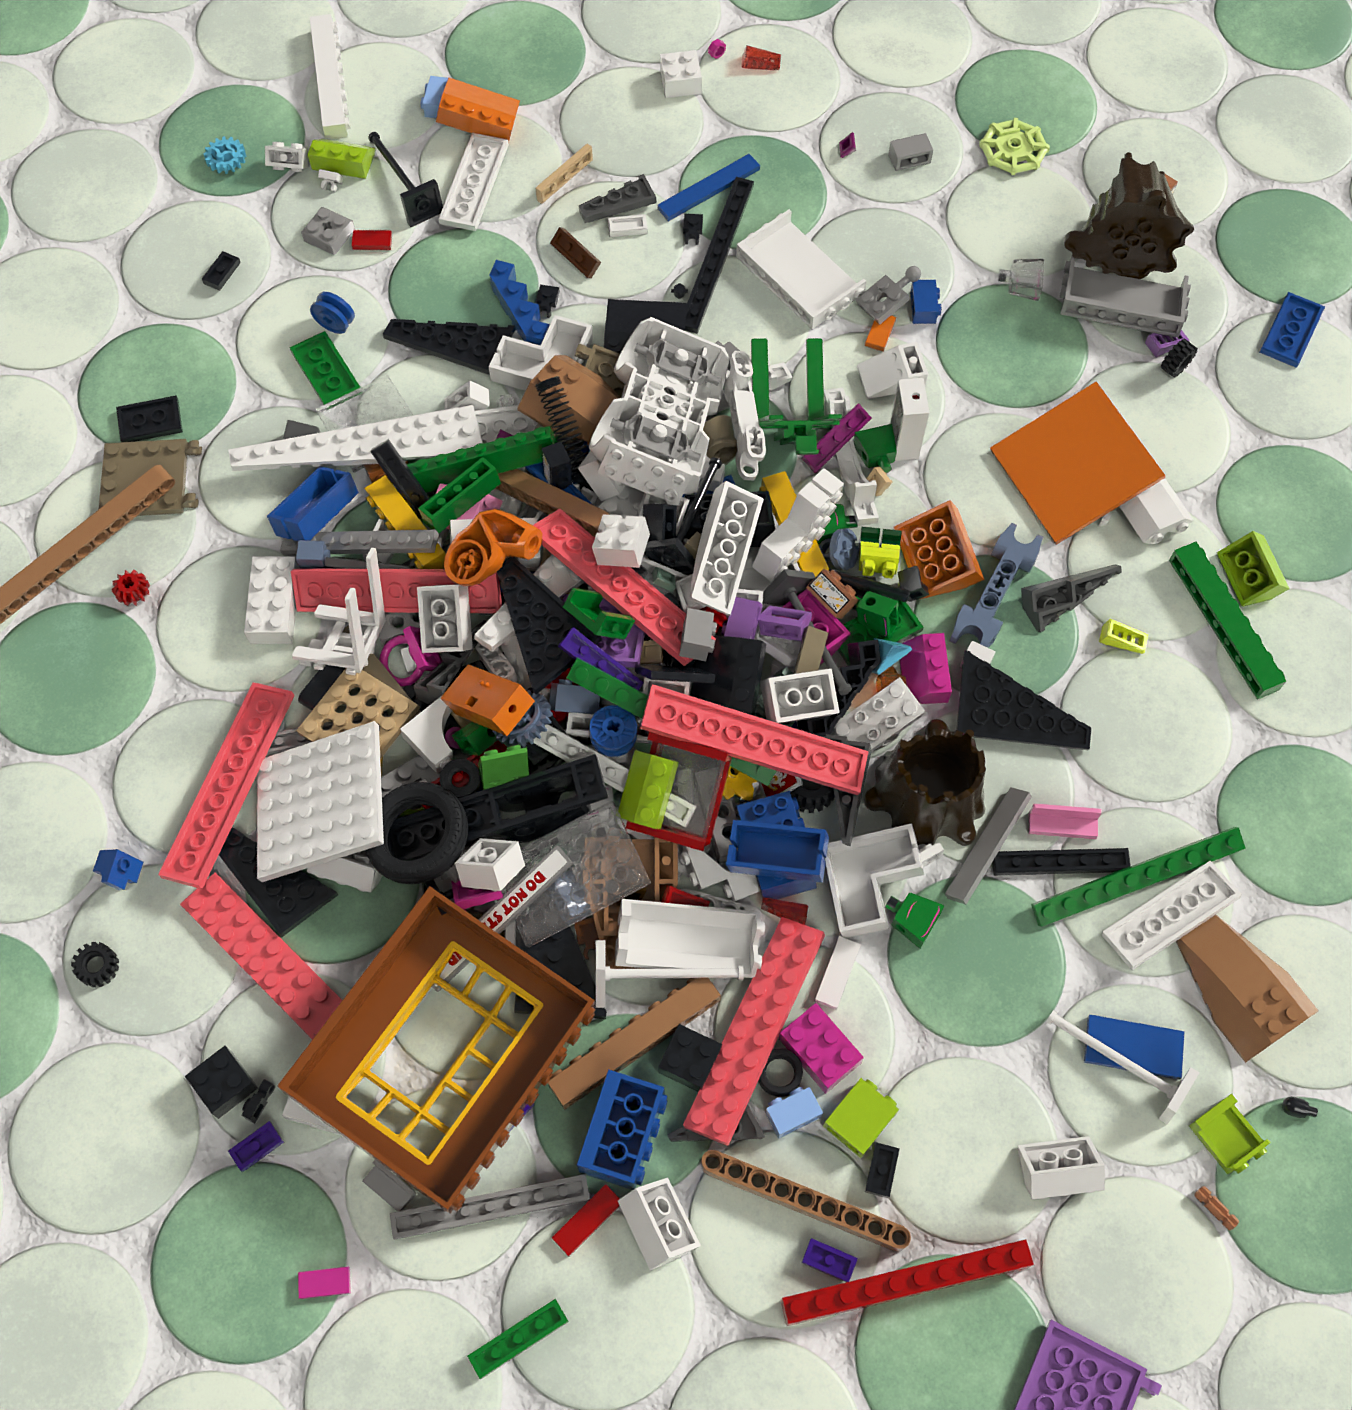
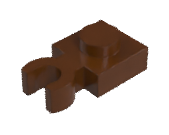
(587, 935)

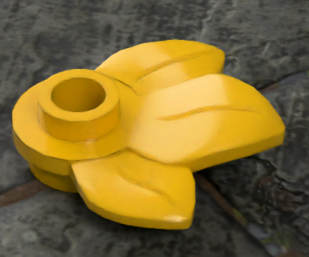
(739, 784)

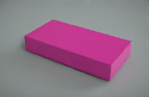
(324, 1282)

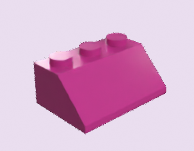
(822, 620)
(927, 669)

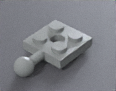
(887, 288)

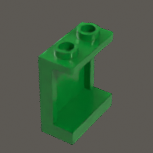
(585, 608)

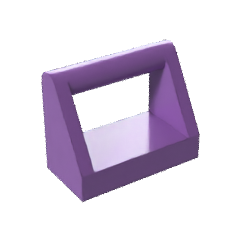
(784, 627)

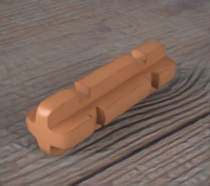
(1216, 1208)

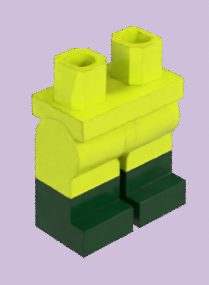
(876, 558)

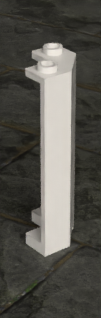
(1156, 513)
(687, 937)

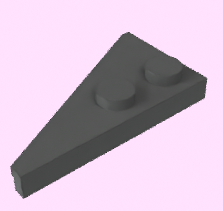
(746, 1129)

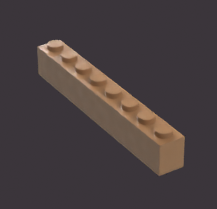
(633, 1041)

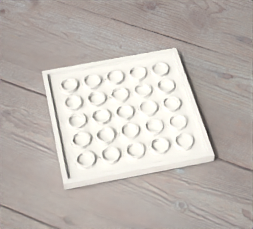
(319, 802)

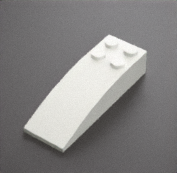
(724, 546)

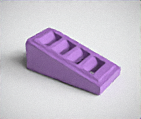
(1159, 349)

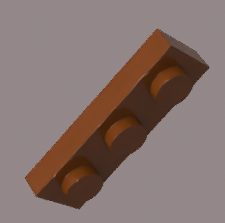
(575, 252)

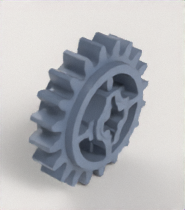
(530, 724)

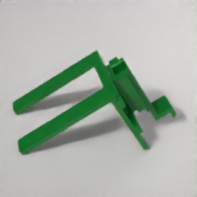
(805, 430)

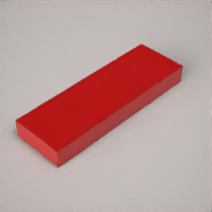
(587, 1220)

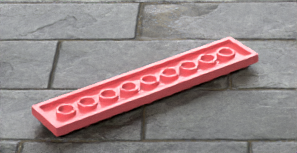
(616, 584)
(398, 589)
(754, 739)
(226, 786)
(262, 954)
(754, 1031)

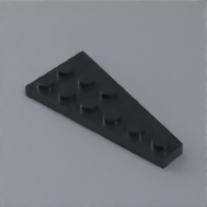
(454, 341)
(282, 900)

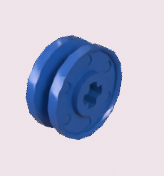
(332, 312)
(613, 731)

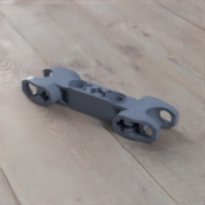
(1012, 557)

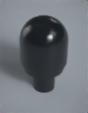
(1298, 1107)

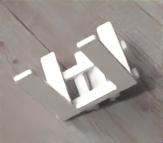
(351, 648)

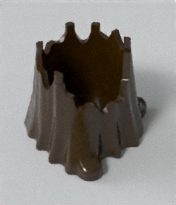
(1132, 225)
(932, 785)

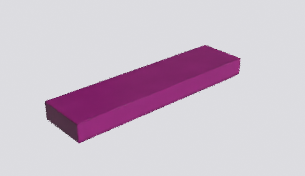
(837, 437)

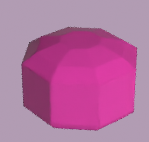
(717, 48)

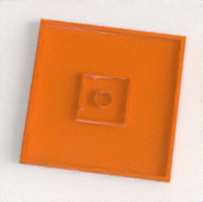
(1077, 462)

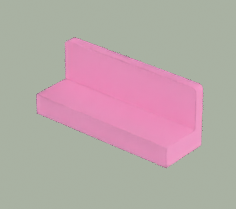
(1063, 821)

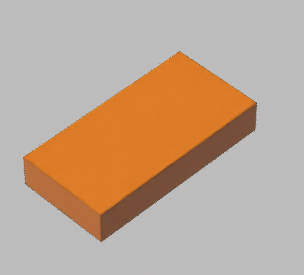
(880, 334)

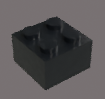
(689, 1058)
(221, 1082)

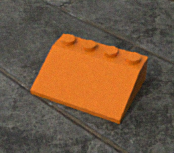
(477, 110)
(940, 549)

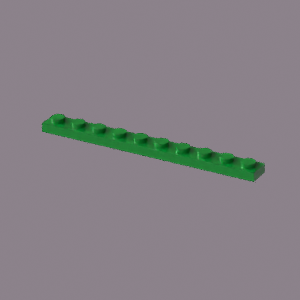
(635, 702)
(1138, 876)

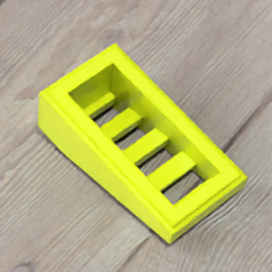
(1110, 637)

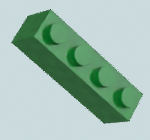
(460, 495)

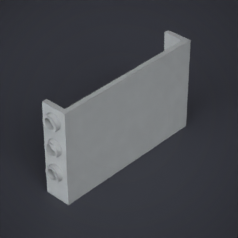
(1124, 300)

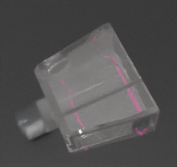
(1024, 278)

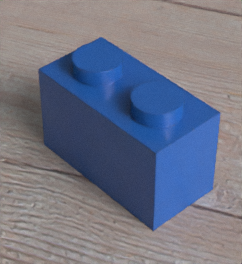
(924, 302)

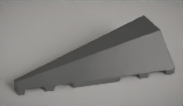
(1052, 598)
(437, 681)
(848, 803)

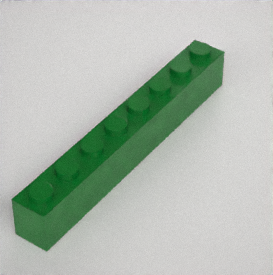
(503, 454)
(1227, 620)

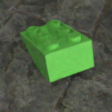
(503, 767)

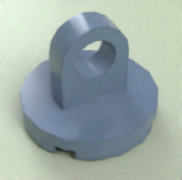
(842, 549)

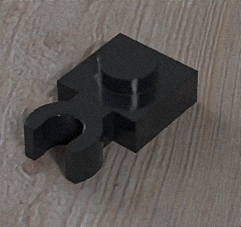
(692, 227)
(547, 298)
(254, 1106)

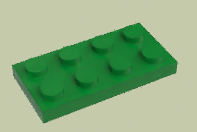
(324, 368)
(907, 627)

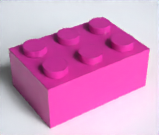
(821, 1048)

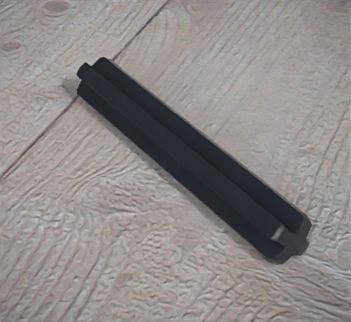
(874, 586)

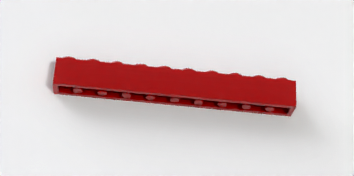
(906, 1282)

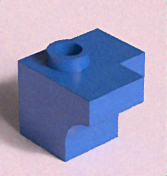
(117, 868)

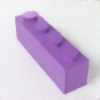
(743, 619)

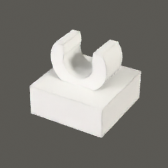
(330, 177)

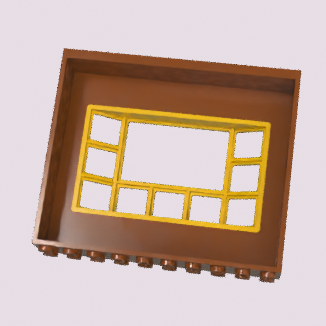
(382, 1004)

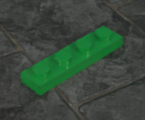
(517, 1339)

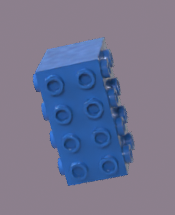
(779, 810)

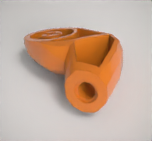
(486, 543)

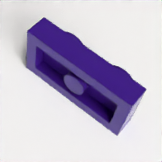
(255, 1146)
(829, 1260)

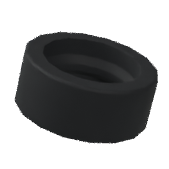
(798, 1073)

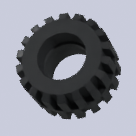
(813, 798)

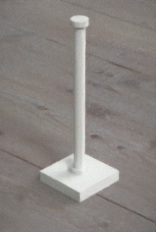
(604, 973)
(1174, 1093)

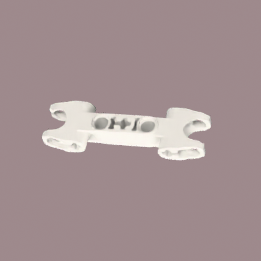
(744, 416)

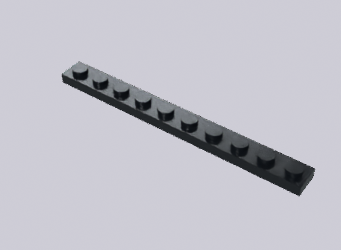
(717, 253)

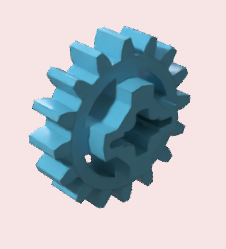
(225, 155)

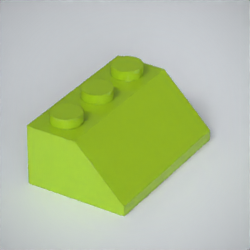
(341, 157)
(1252, 569)
(647, 789)

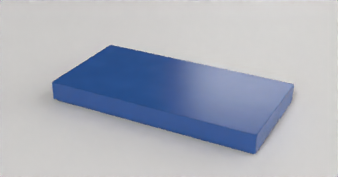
(1292, 329)
(1149, 1046)

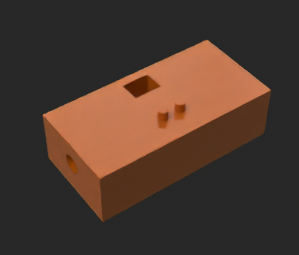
(487, 699)

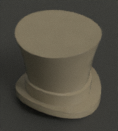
(721, 438)

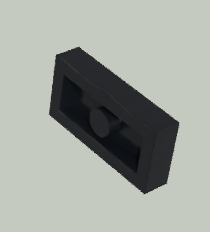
(221, 270)
(882, 1170)

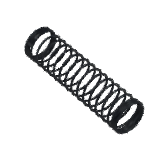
(543, 386)

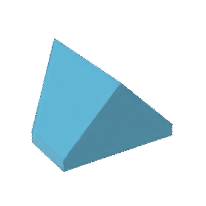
(890, 653)

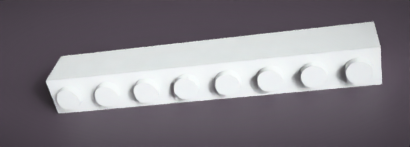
(328, 77)

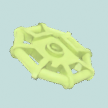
(1010, 133)

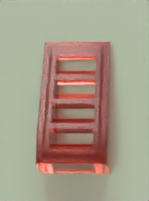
(760, 59)
(790, 910)

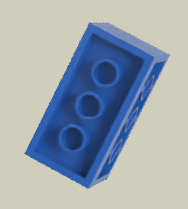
(606, 1127)

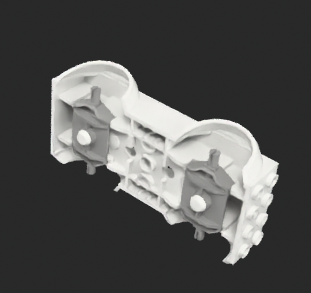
(631, 439)

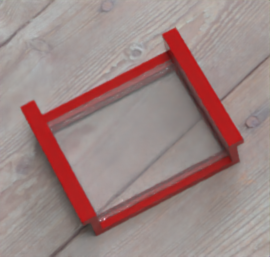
(699, 781)

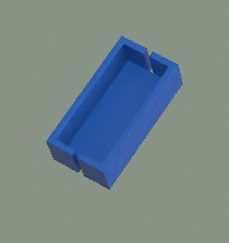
(313, 504)
(777, 851)

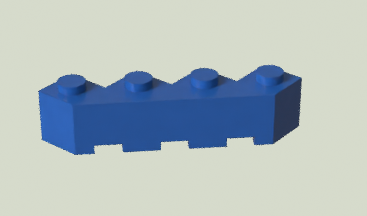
(514, 301)

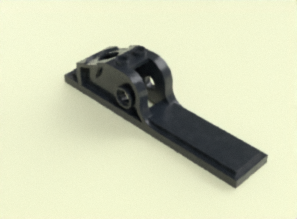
(537, 794)

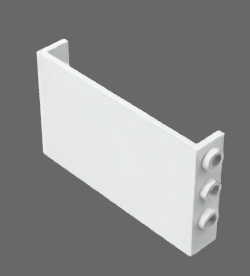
(798, 271)

